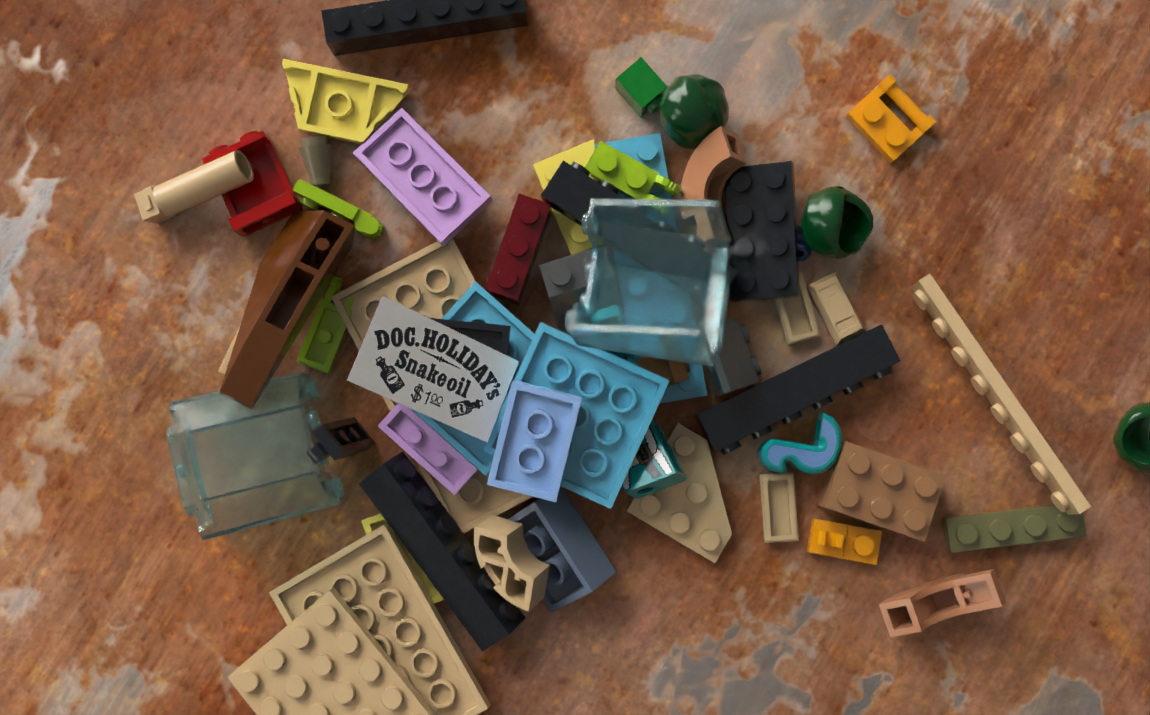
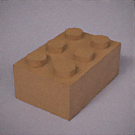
(882, 491)

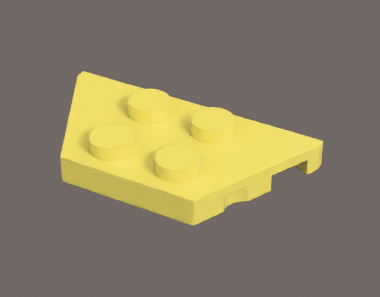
(340, 102)

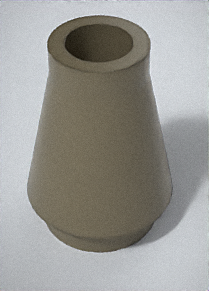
(317, 159)

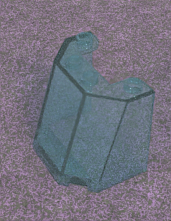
(654, 279)
(250, 464)

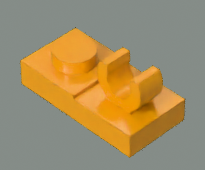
(844, 541)

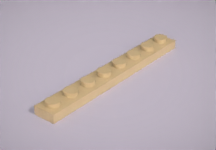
(1004, 404)

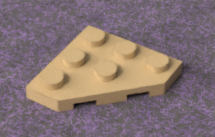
(691, 509)

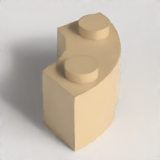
(509, 562)

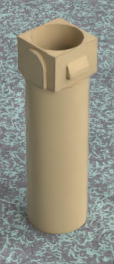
(194, 187)

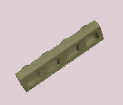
(1011, 528)

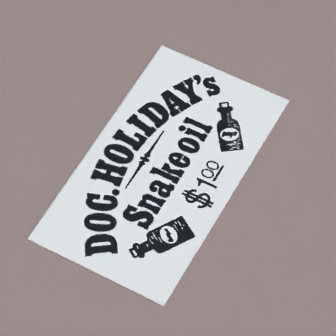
(433, 369)

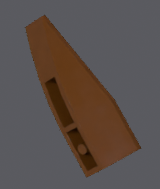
(283, 298)

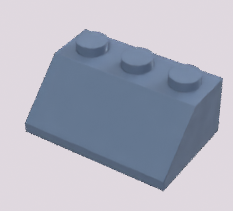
(565, 543)

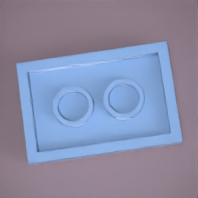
(534, 440)

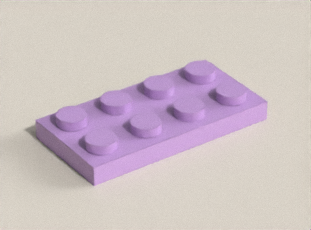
(423, 176)

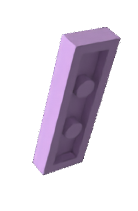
(428, 448)

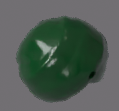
(692, 109)
(836, 222)
(1133, 437)

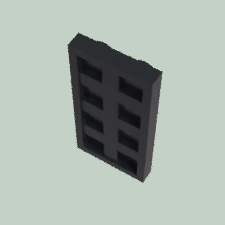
(763, 232)

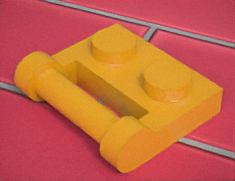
(882, 126)

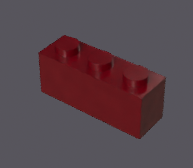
(519, 249)

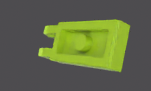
(627, 174)
(314, 197)
(325, 332)

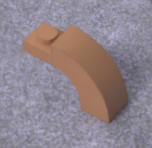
(711, 166)
(939, 600)

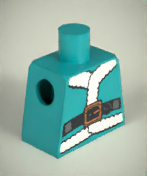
(653, 466)

